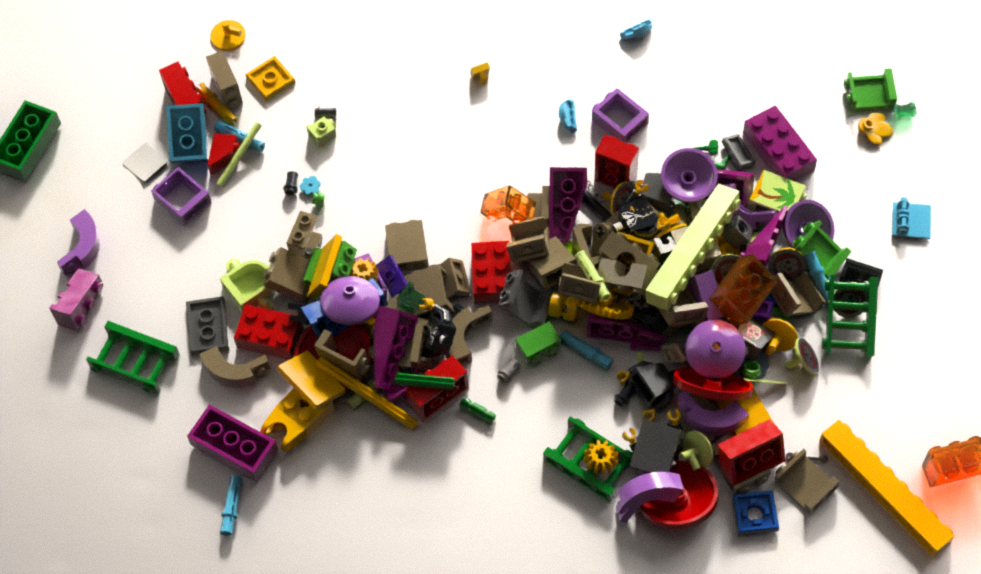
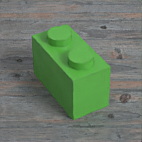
(538, 343)

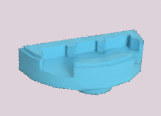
(637, 30)
(567, 115)

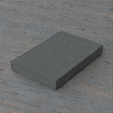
(207, 325)

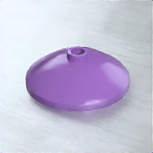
(691, 164)
(801, 214)
(350, 300)
(712, 362)

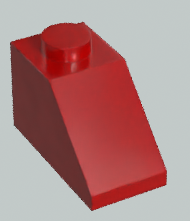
(222, 151)

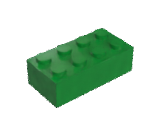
(27, 139)

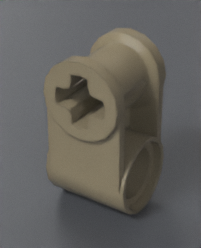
(599, 237)

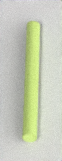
(238, 155)

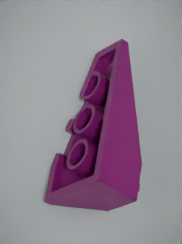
(743, 180)
(566, 194)
(765, 241)
(621, 331)
(391, 334)

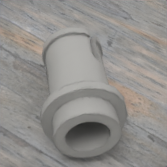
(506, 373)

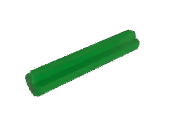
(425, 381)

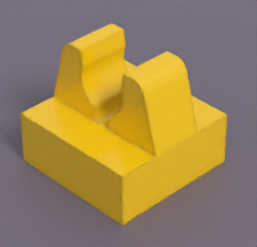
(480, 72)

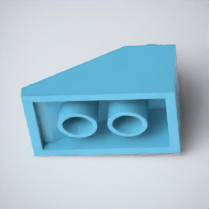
(187, 133)

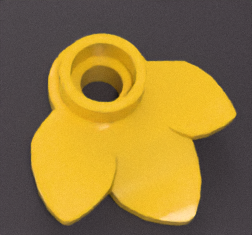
(875, 128)

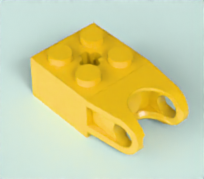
(296, 418)

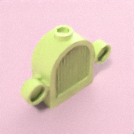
(245, 284)

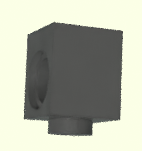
(737, 232)

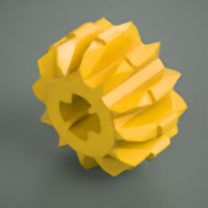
(364, 269)
(607, 461)

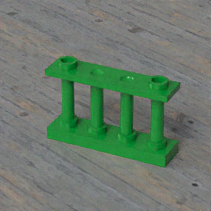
(868, 307)
(133, 338)
(572, 468)

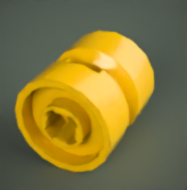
(557, 304)

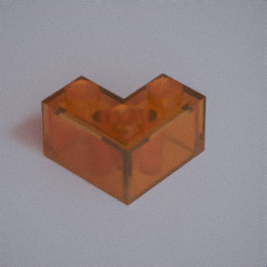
(508, 204)

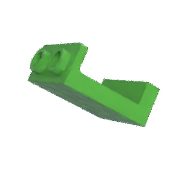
(871, 92)
(827, 251)
(341, 266)

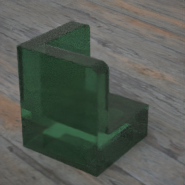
(410, 299)

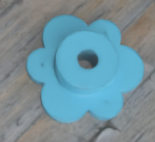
(311, 181)

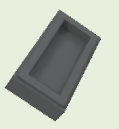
(738, 151)

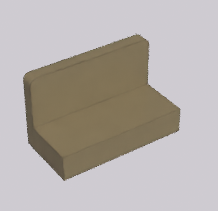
(542, 203)
(456, 278)

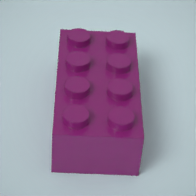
(779, 144)
(233, 442)

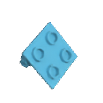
(911, 219)

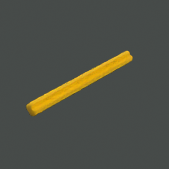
(366, 392)

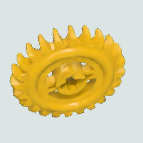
(609, 309)

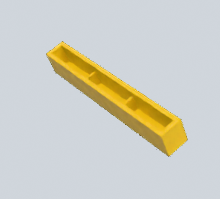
(887, 488)

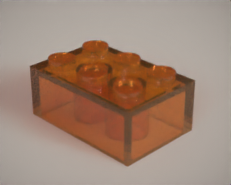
(743, 290)
(953, 462)

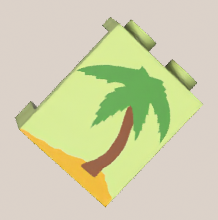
(775, 192)

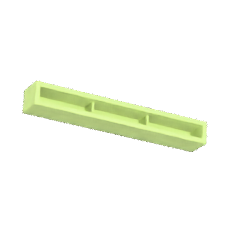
(692, 247)

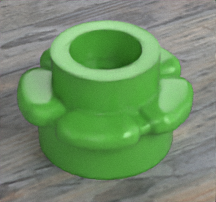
(318, 199)
(751, 369)

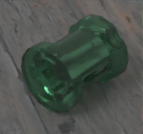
(904, 110)

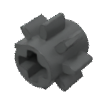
(641, 303)

